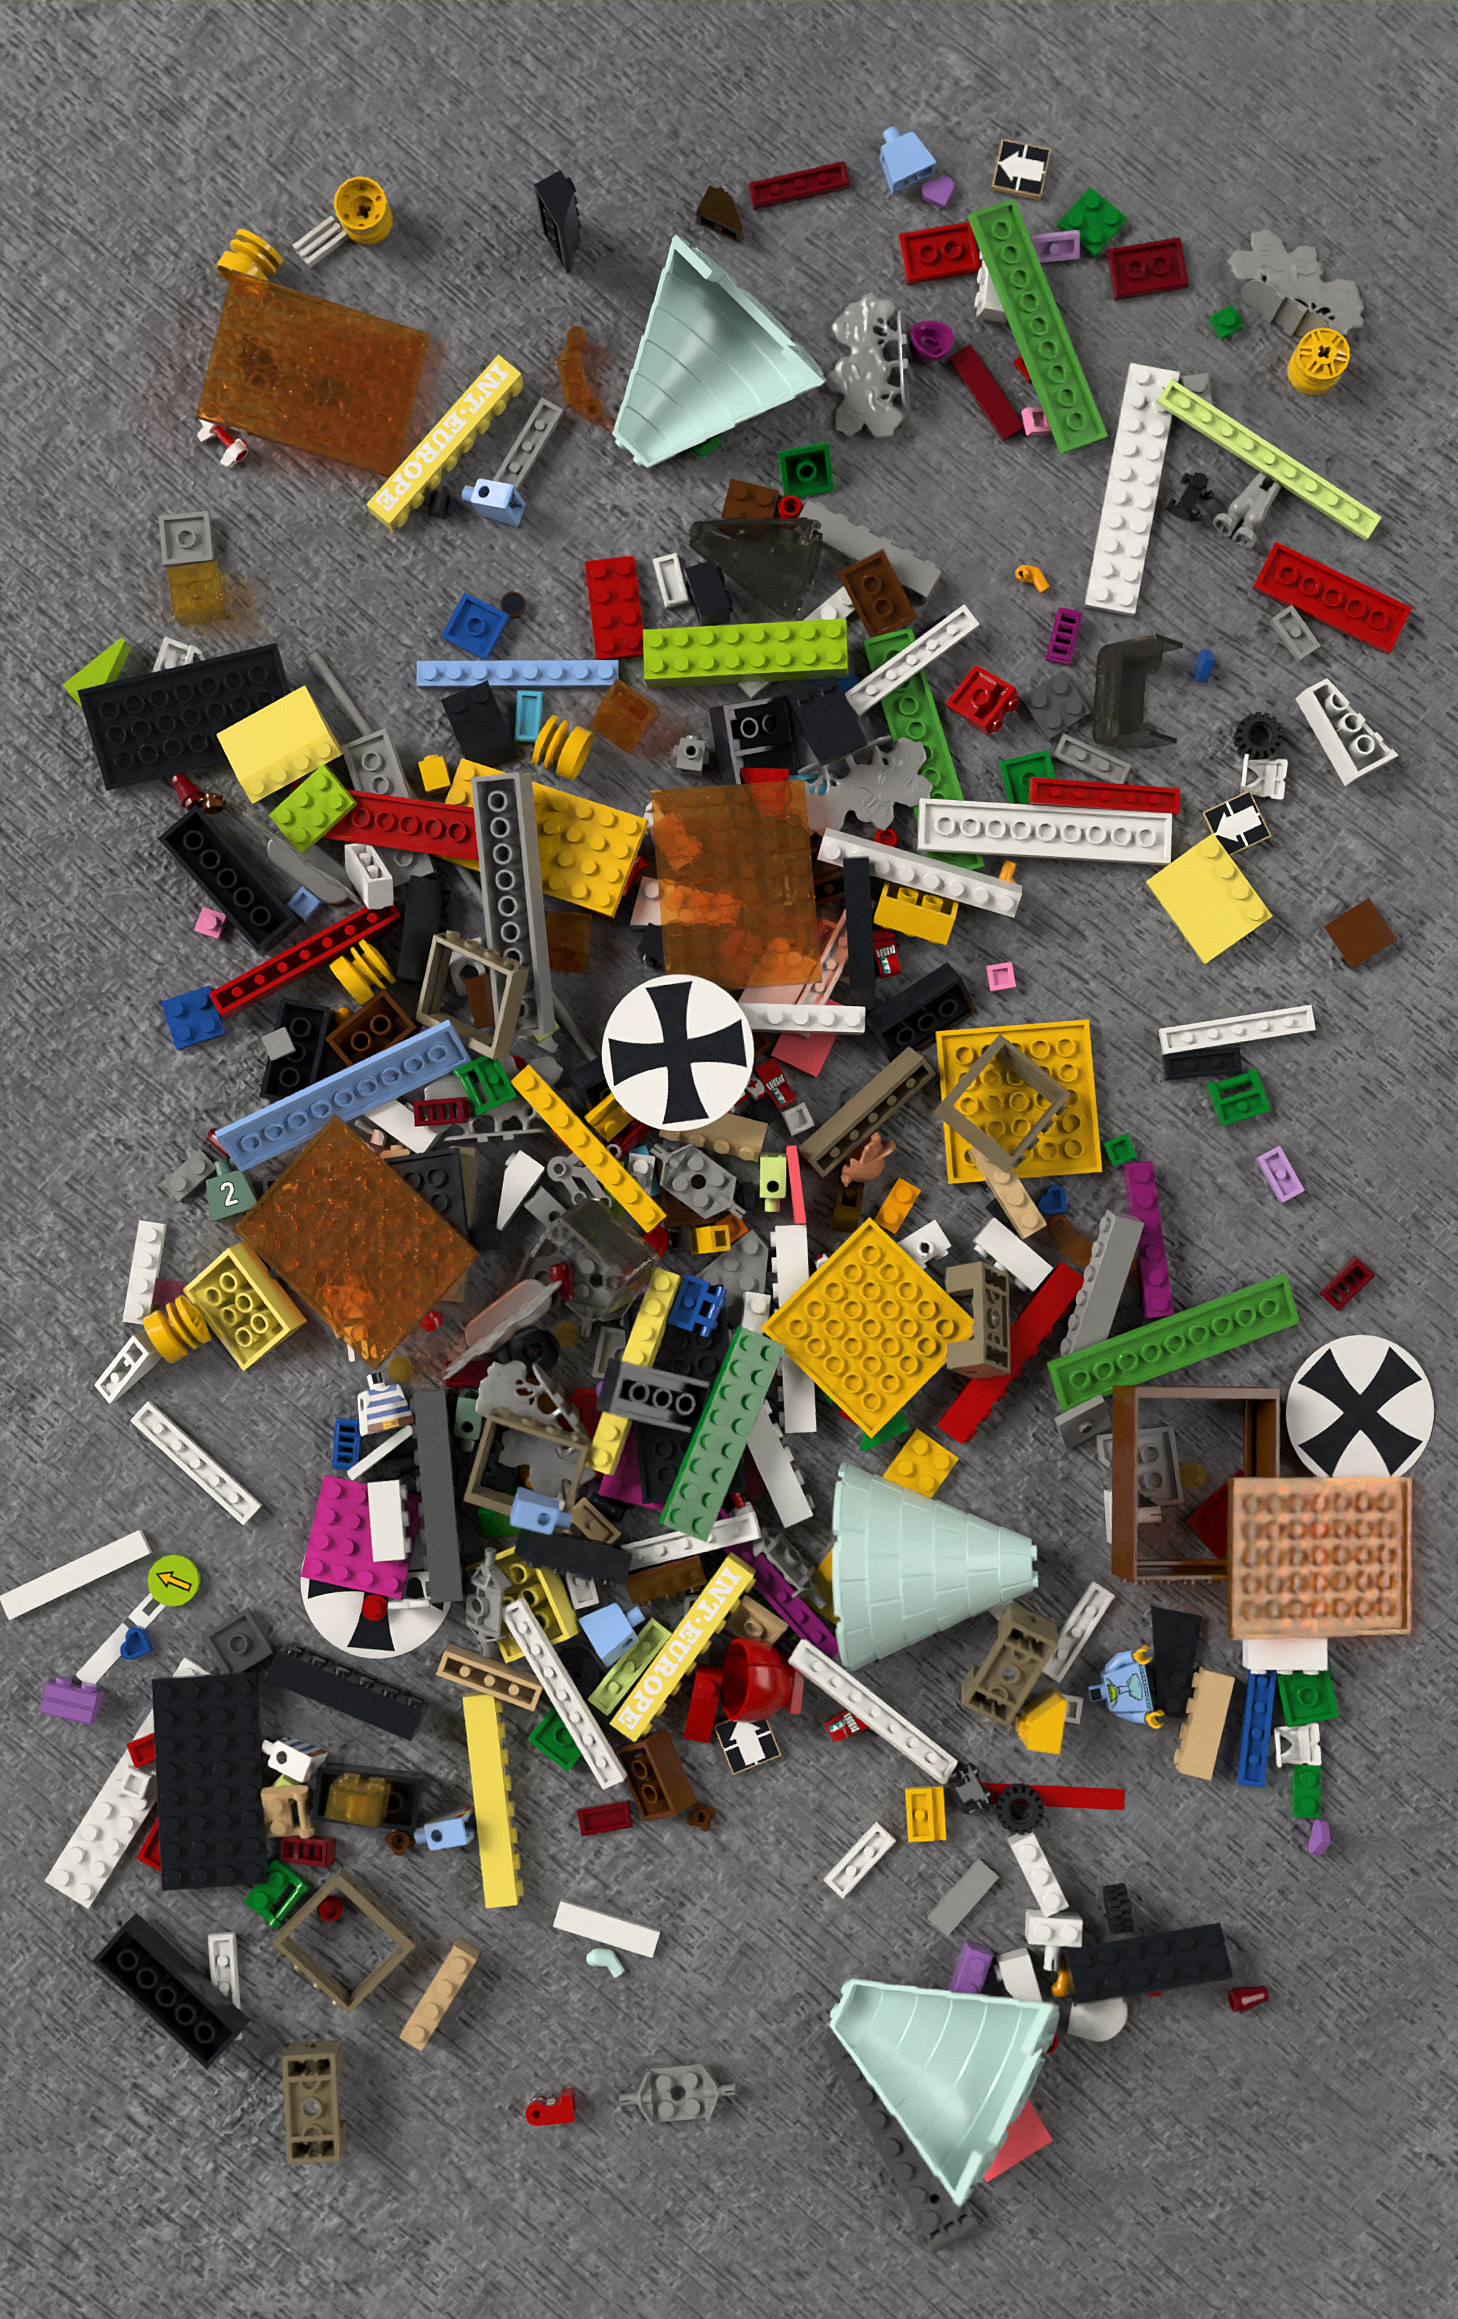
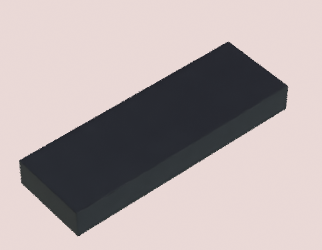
(1202, 1063)

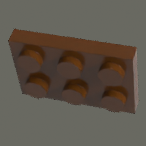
(877, 594)
(678, 1212)

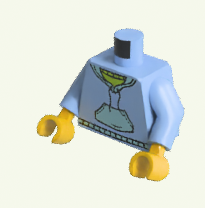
(1127, 1688)

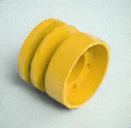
(360, 197)
(250, 256)
(1315, 374)
(558, 746)
(363, 972)
(172, 1331)

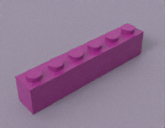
(1150, 1251)

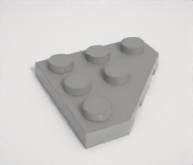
(739, 1272)
(1157, 1463)

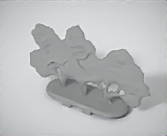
(1295, 277)
(865, 372)
(868, 788)
(312, 870)
(451, 1087)
(502, 1319)
(546, 1458)

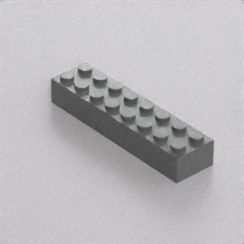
(440, 1495)

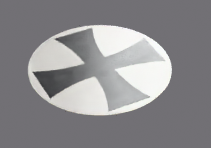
(677, 1052)
(1360, 1409)
(340, 1620)

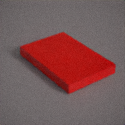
(939, 253)

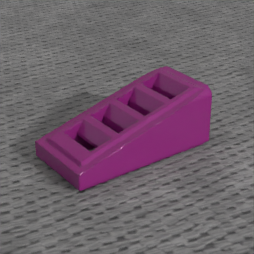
(1070, 615)

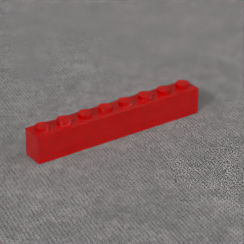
(303, 959)
(1026, 1332)

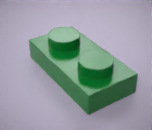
(1306, 1790)

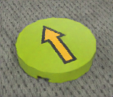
(174, 1580)

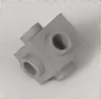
(692, 764)

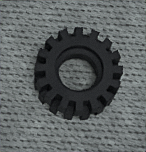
(1258, 721)
(1023, 1824)
(1118, 1908)

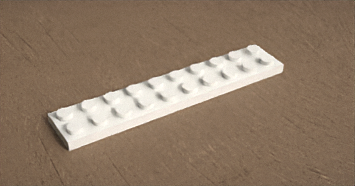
(1130, 493)
(1044, 831)
(108, 1824)

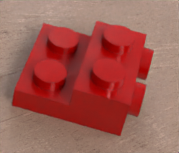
(983, 700)

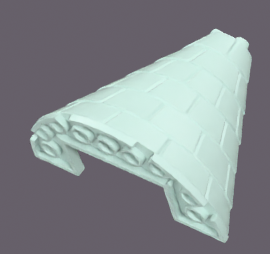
(705, 361)
(914, 1566)
(947, 2067)

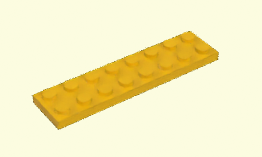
(918, 1466)

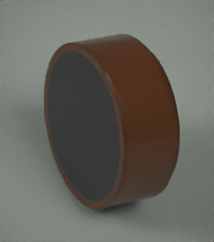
(513, 604)

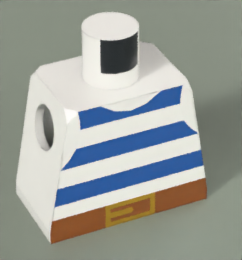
(382, 1407)
(294, 1757)

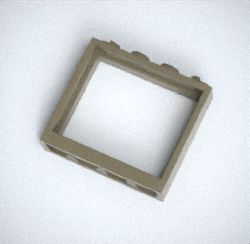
(433, 987)
(1031, 1075)
(503, 1502)
(371, 1907)

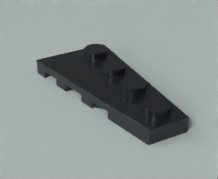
(1174, 1649)

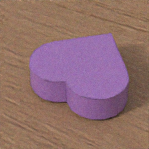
(938, 191)
(1320, 1837)

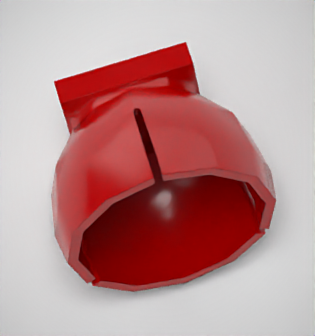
(759, 1681)

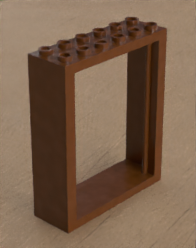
(1260, 1459)

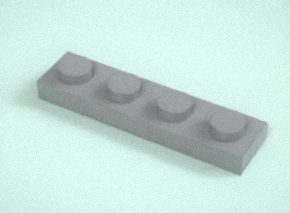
(529, 444)

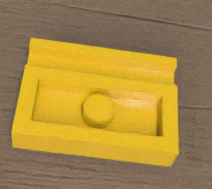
(609, 1117)
(925, 1813)

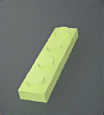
(629, 1666)

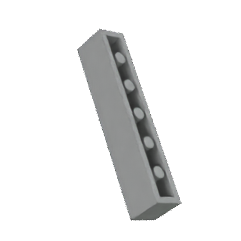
(855, 542)
(1103, 1281)

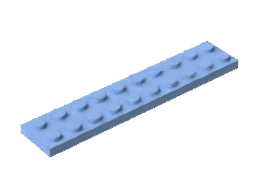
(344, 1094)

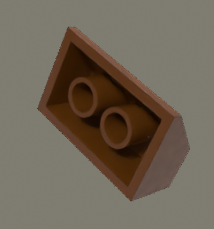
(372, 1030)
(666, 1579)
(656, 1776)

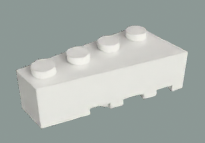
(1343, 733)

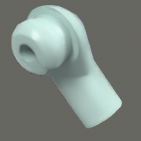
(607, 1958)

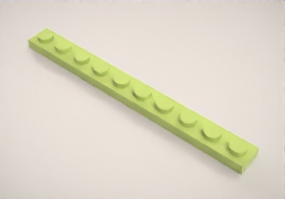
(1268, 459)

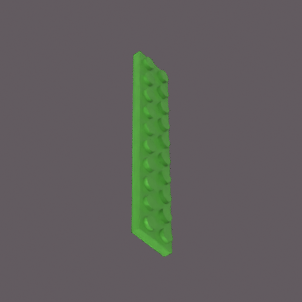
(1037, 326)
(913, 715)
(1174, 1342)

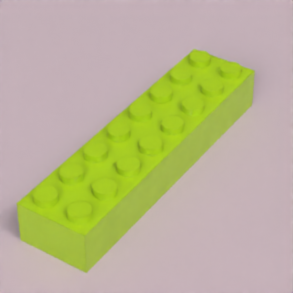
(746, 653)

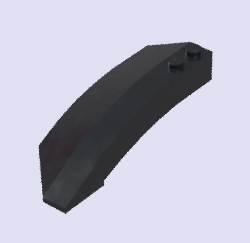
(757, 737)

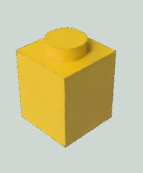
(435, 775)
(710, 1239)

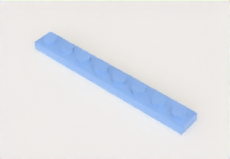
(518, 673)

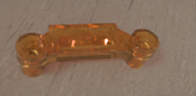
(573, 377)
(1071, 1244)

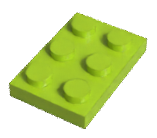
(313, 809)

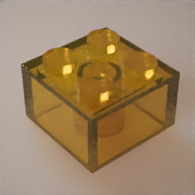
(198, 593)
(358, 1800)

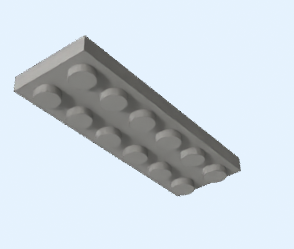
(377, 770)

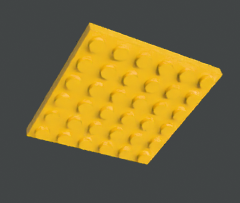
(1009, 1107)
(869, 1327)

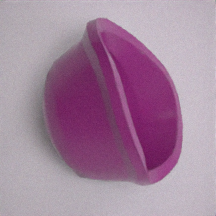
(930, 340)

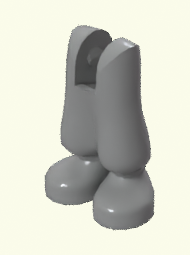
(1251, 508)

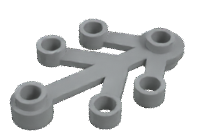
(584, 1173)

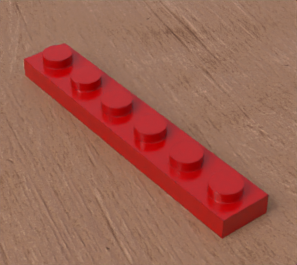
(1103, 796)

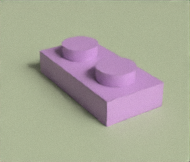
(1056, 246)
(1280, 1174)

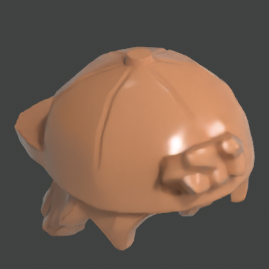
(866, 1160)

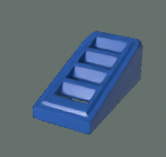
(338, 1434)

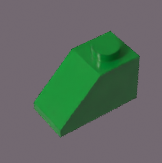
(892, 1428)

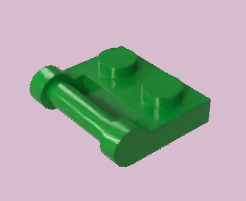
(493, 1081)
(1240, 1105)
(265, 1895)

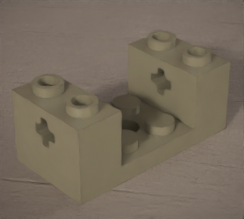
(989, 1293)
(1022, 1644)
(312, 2075)

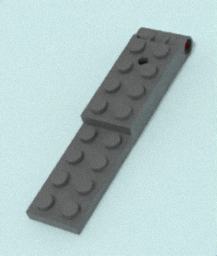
(938, 2218)

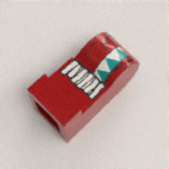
(886, 953)
(775, 1083)
(843, 1724)
(552, 2110)

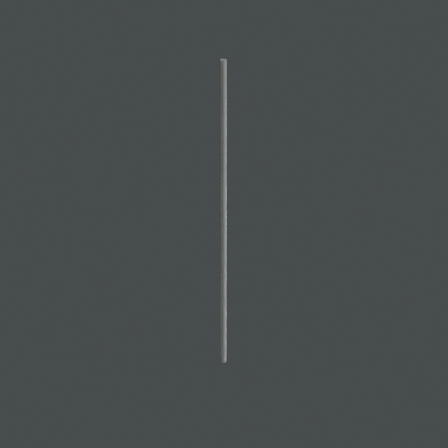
(464, 872)

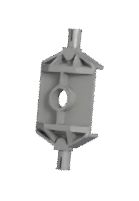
(677, 1175)
(589, 1299)
(791, 1563)
(484, 1601)
(661, 2106)

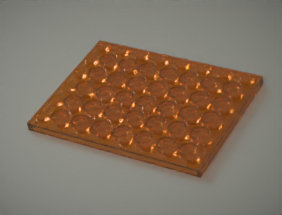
(312, 375)
(737, 884)
(356, 1242)
(1319, 1556)

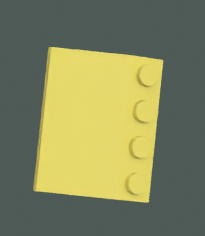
(279, 744)
(1209, 898)
(244, 1304)
(543, 1594)

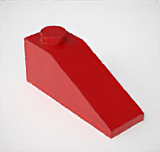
(703, 1702)

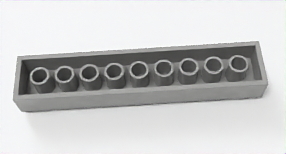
(514, 893)

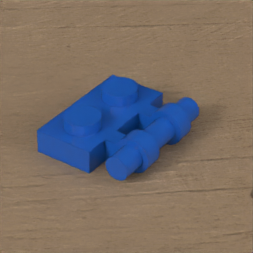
(690, 1303)

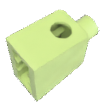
(772, 1169)

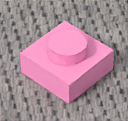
(1035, 421)
(211, 923)
(1000, 977)

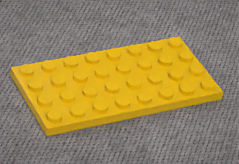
(581, 843)

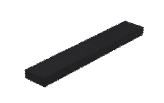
(860, 931)

